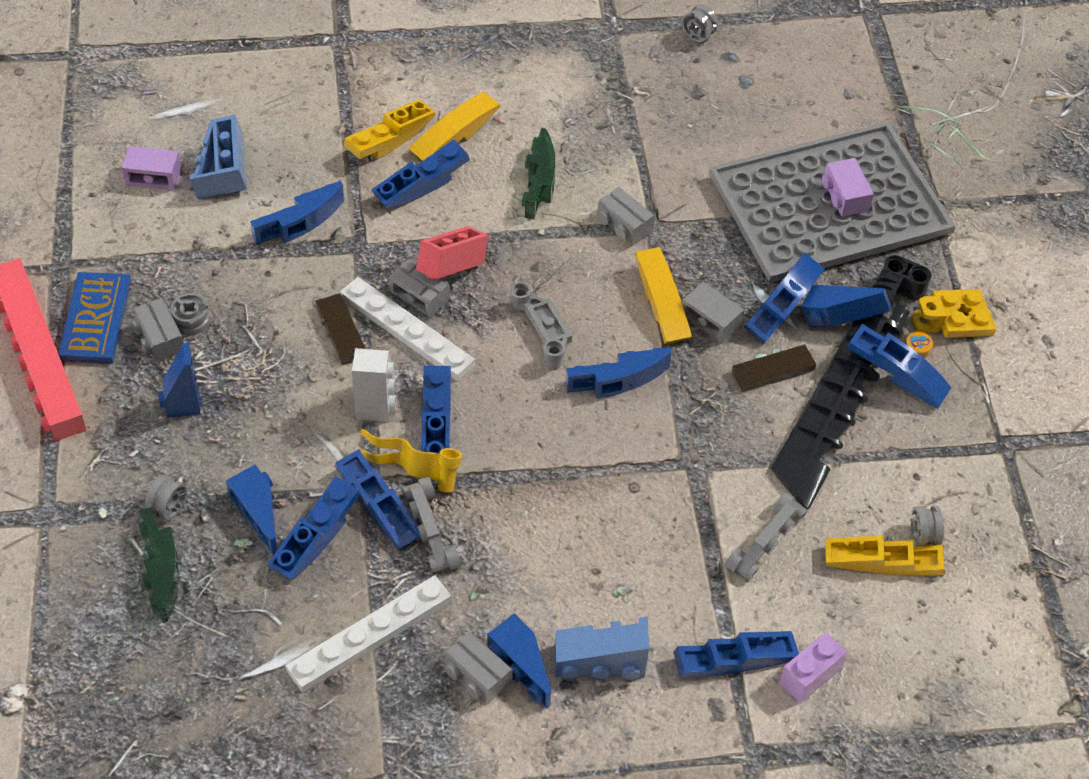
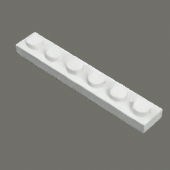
(407, 328)
(368, 633)

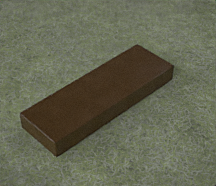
(339, 327)
(773, 367)

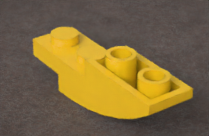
(392, 132)

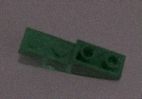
(540, 174)
(161, 567)

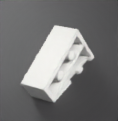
(373, 385)

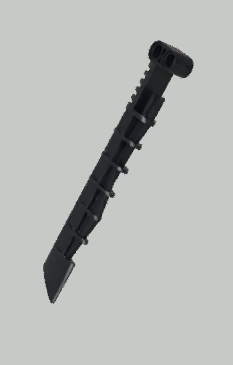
(836, 397)

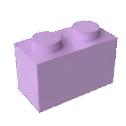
(151, 168)
(848, 187)
(813, 667)

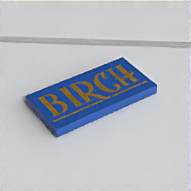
(95, 317)

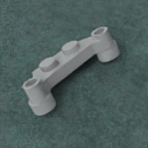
(546, 322)
(417, 497)
(787, 514)

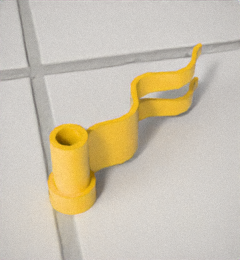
(418, 464)

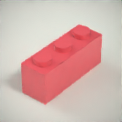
(451, 252)

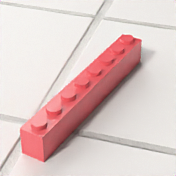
(38, 354)

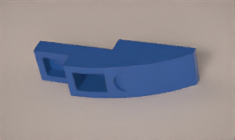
(421, 179)
(308, 213)
(784, 298)
(904, 363)
(628, 373)
(436, 409)
(316, 531)

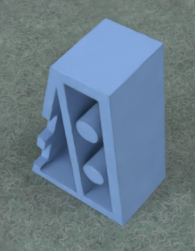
(222, 160)
(603, 652)

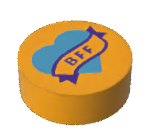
(920, 343)

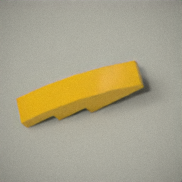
(458, 124)
(663, 295)
(884, 557)

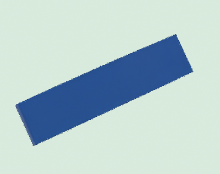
(379, 500)
(736, 655)

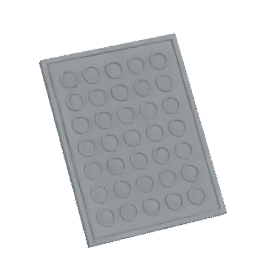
(789, 212)

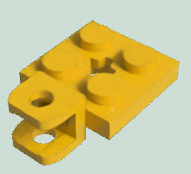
(945, 314)

